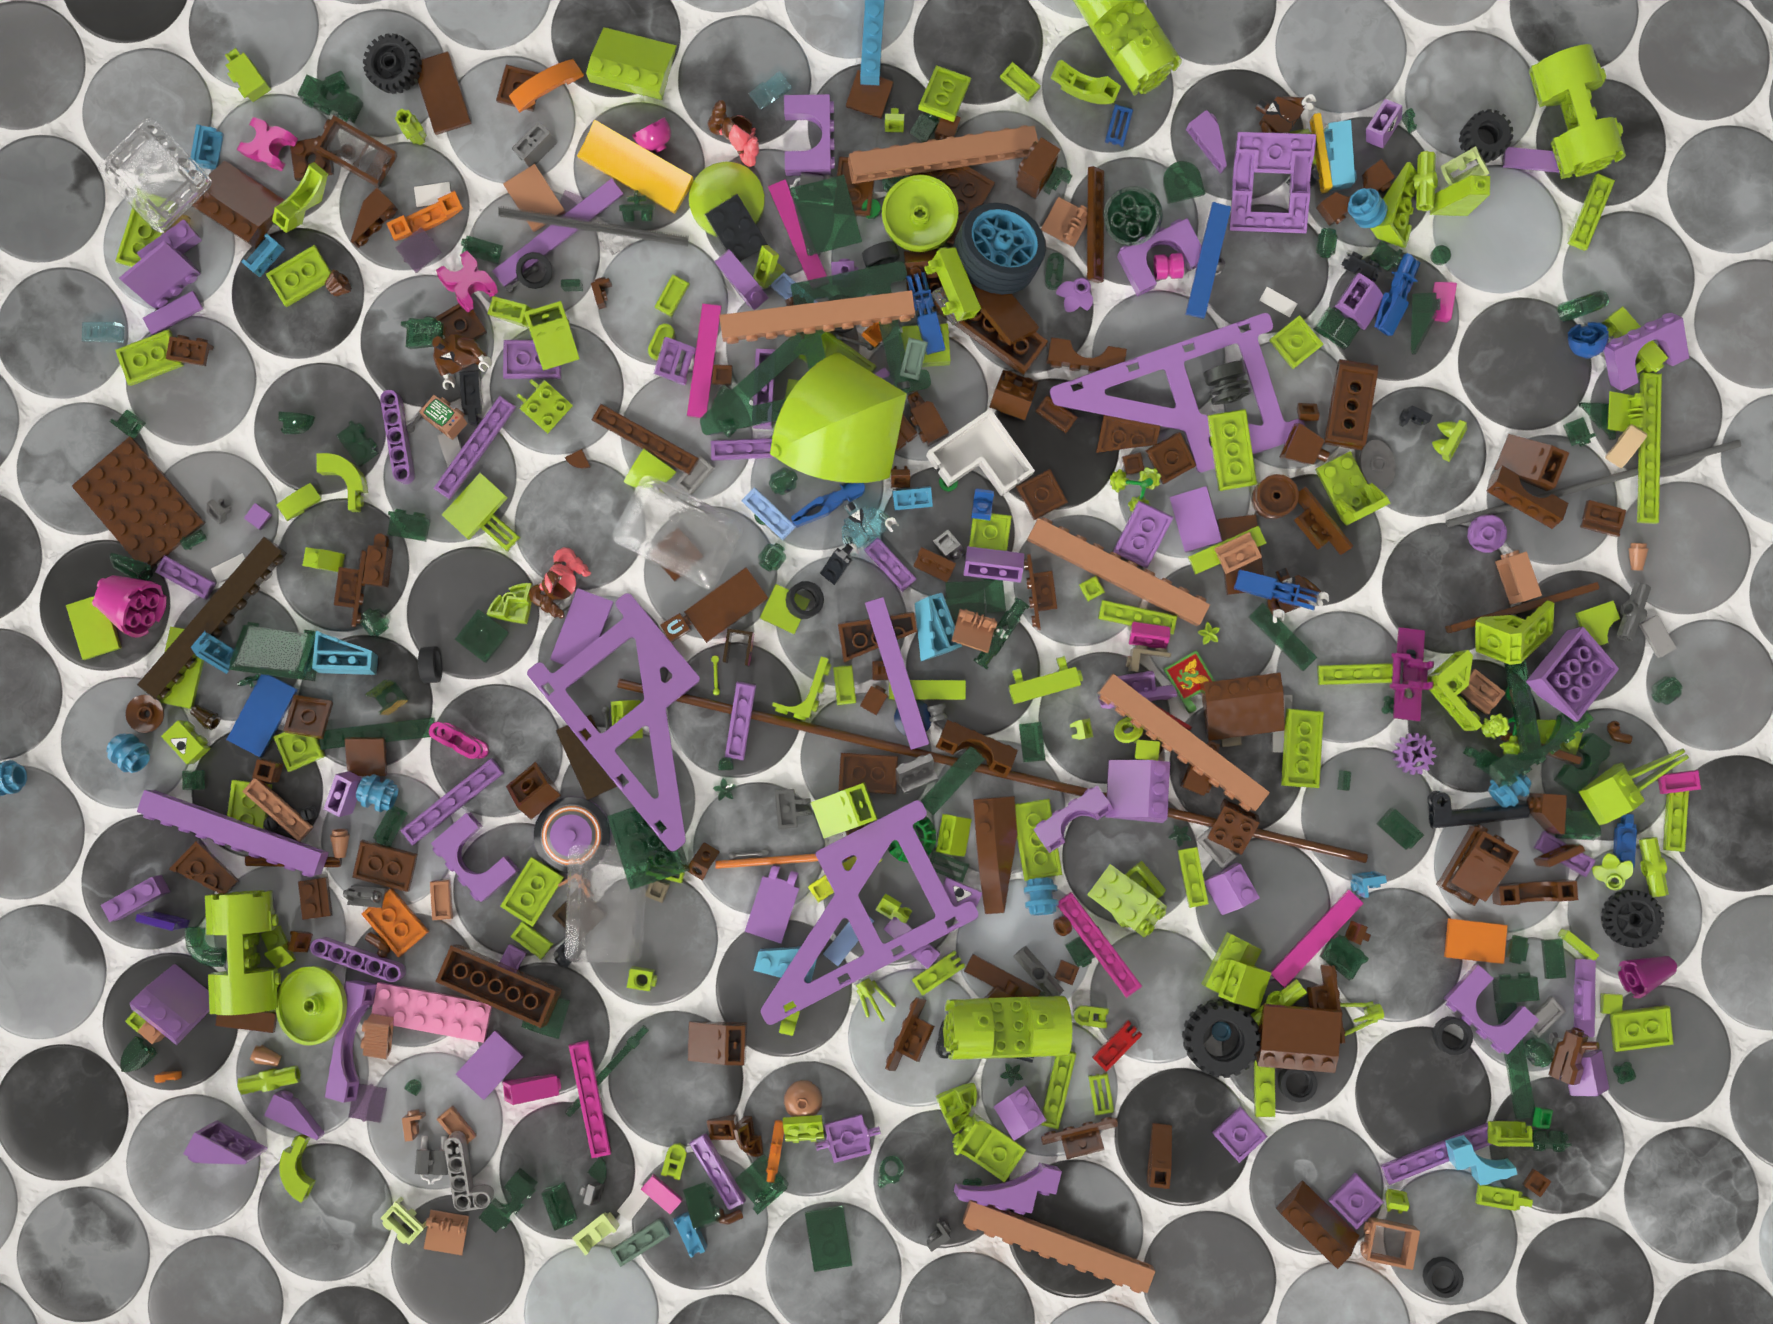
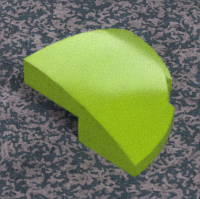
(648, 465)
(513, 605)
(957, 1105)

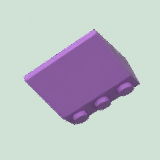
(160, 275)
(1138, 790)
(172, 1003)
(222, 1145)

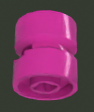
(1168, 266)

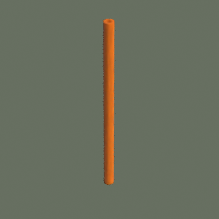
(767, 861)

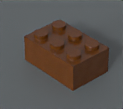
(1037, 167)

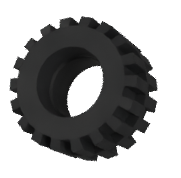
(1496, 125)

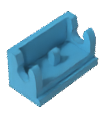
(207, 147)
(263, 256)
(912, 498)
(213, 651)
(692, 1238)

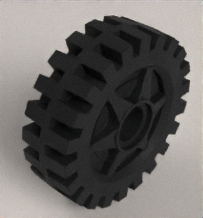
(403, 71)
(1647, 918)

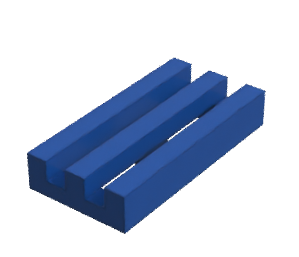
(1115, 140)

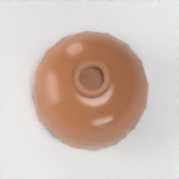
(803, 1099)

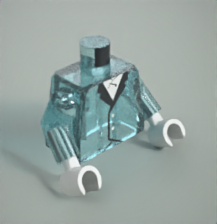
(864, 525)

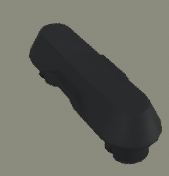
(308, 813)

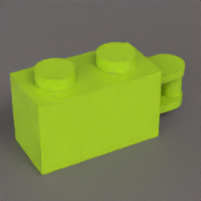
(246, 75)

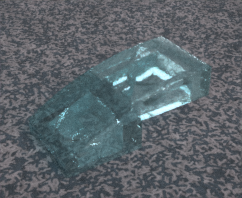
(770, 91)

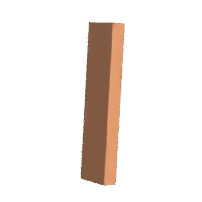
(278, 809)

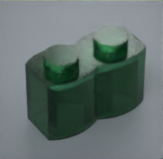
(1337, 327)

